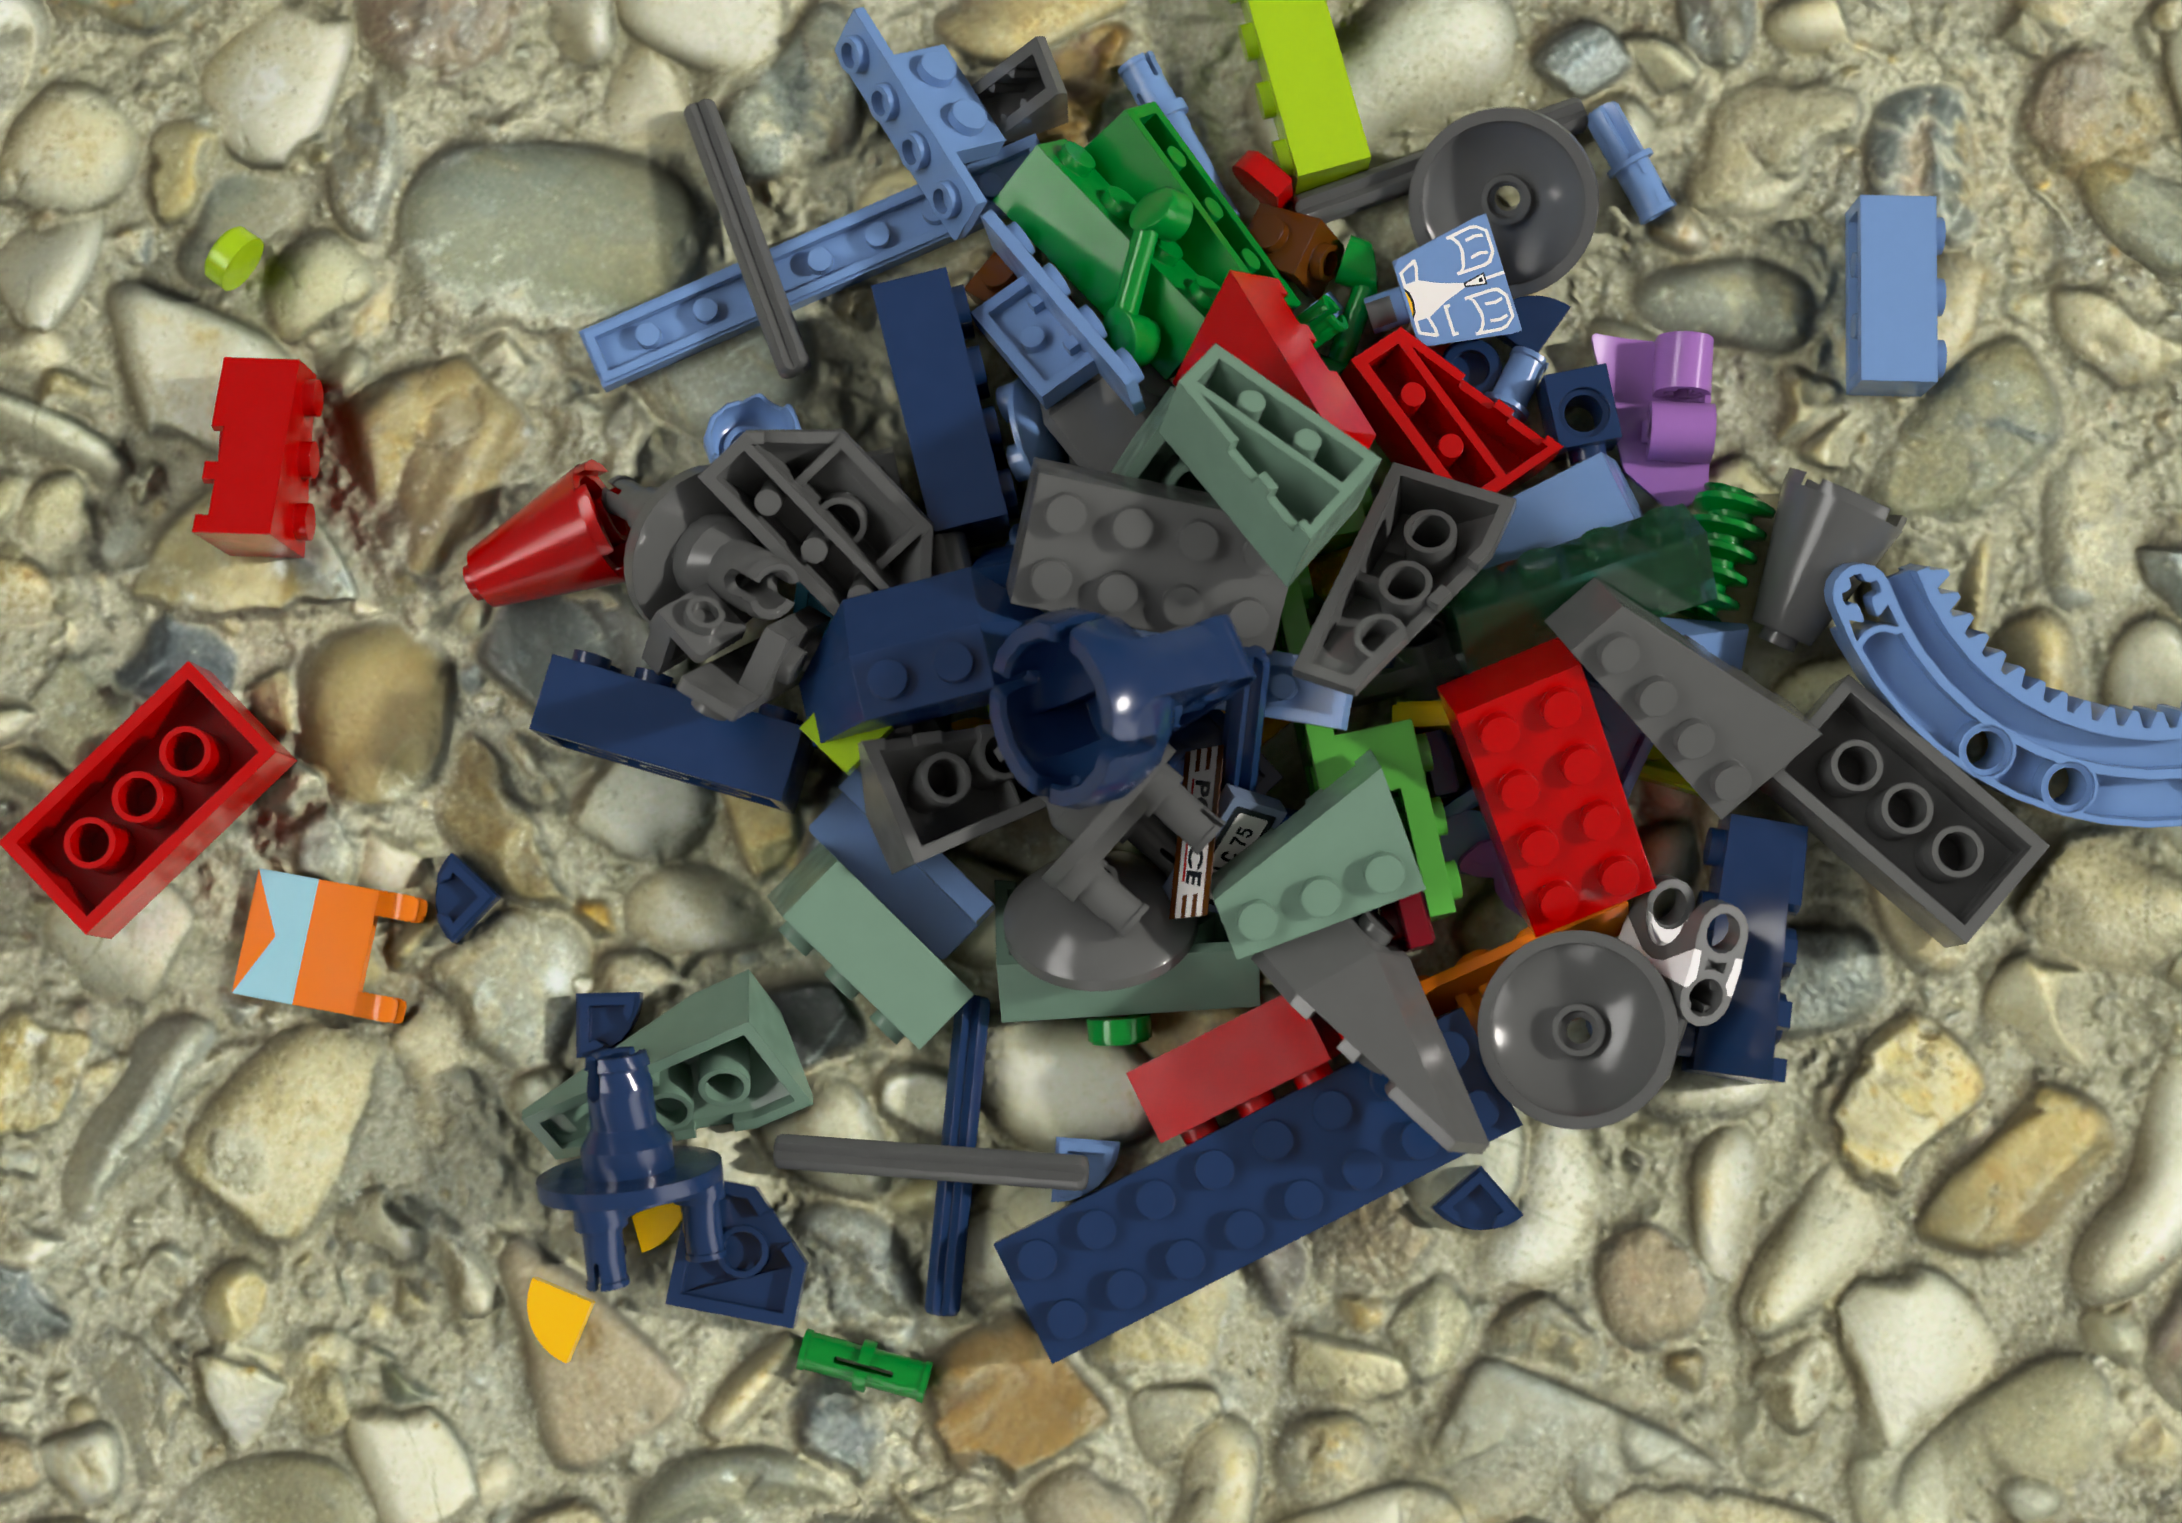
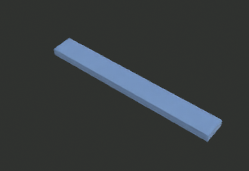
(808, 268)

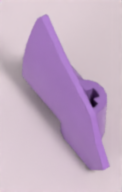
(1663, 410)

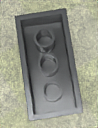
(1138, 554)
(1904, 815)

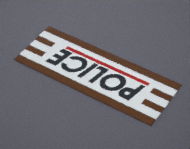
(1192, 870)

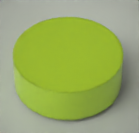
(233, 258)

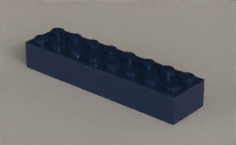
(1231, 1198)

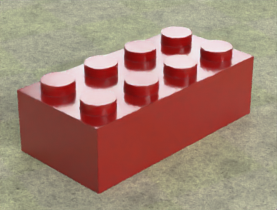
(1547, 786)
(147, 801)

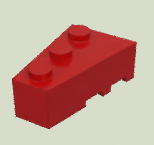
(1262, 332)
(1440, 421)
(263, 459)
(1233, 1069)

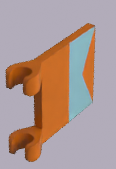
(314, 942)

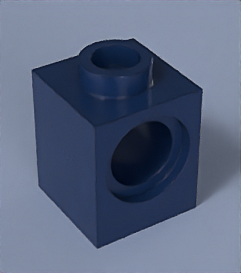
(1586, 389)

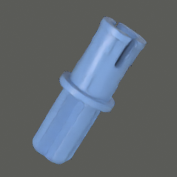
(1629, 162)

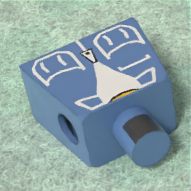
(1449, 289)

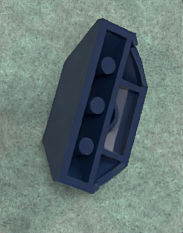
(910, 654)

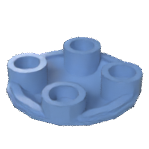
(1031, 436)

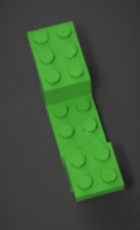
(1396, 747)

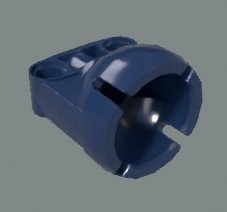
(1105, 699)

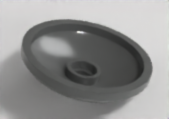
(1519, 149)
(1081, 952)
(1527, 1021)

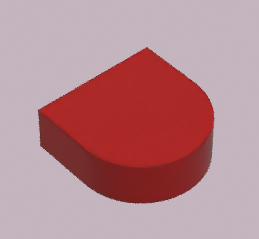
(1264, 179)

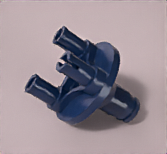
(630, 1168)

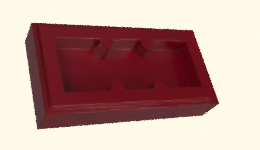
(1411, 922)

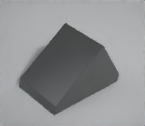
(1025, 92)

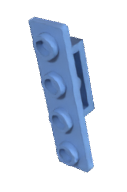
(926, 115)
(1043, 332)

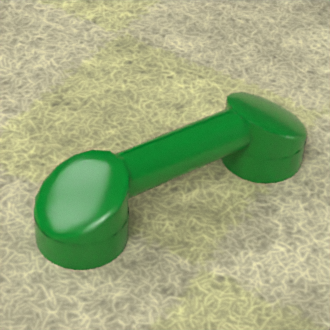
(1158, 215)
(1360, 274)

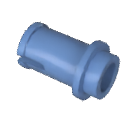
(1519, 380)

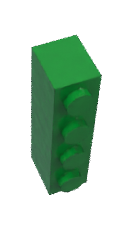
(1147, 153)
(1087, 235)

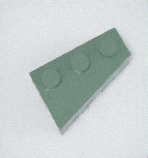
(1266, 459)
(1319, 865)
(867, 949)

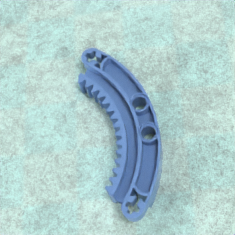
(1952, 686)

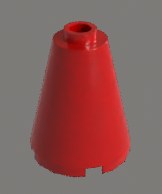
(552, 544)

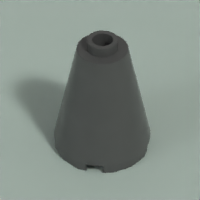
(1810, 537)

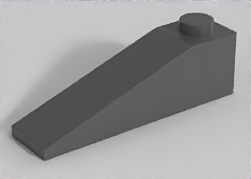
(1404, 566)
(1374, 999)

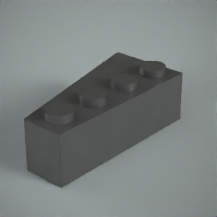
(1694, 707)

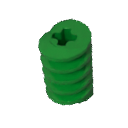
(1727, 518)

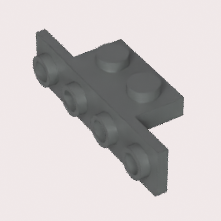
(756, 670)

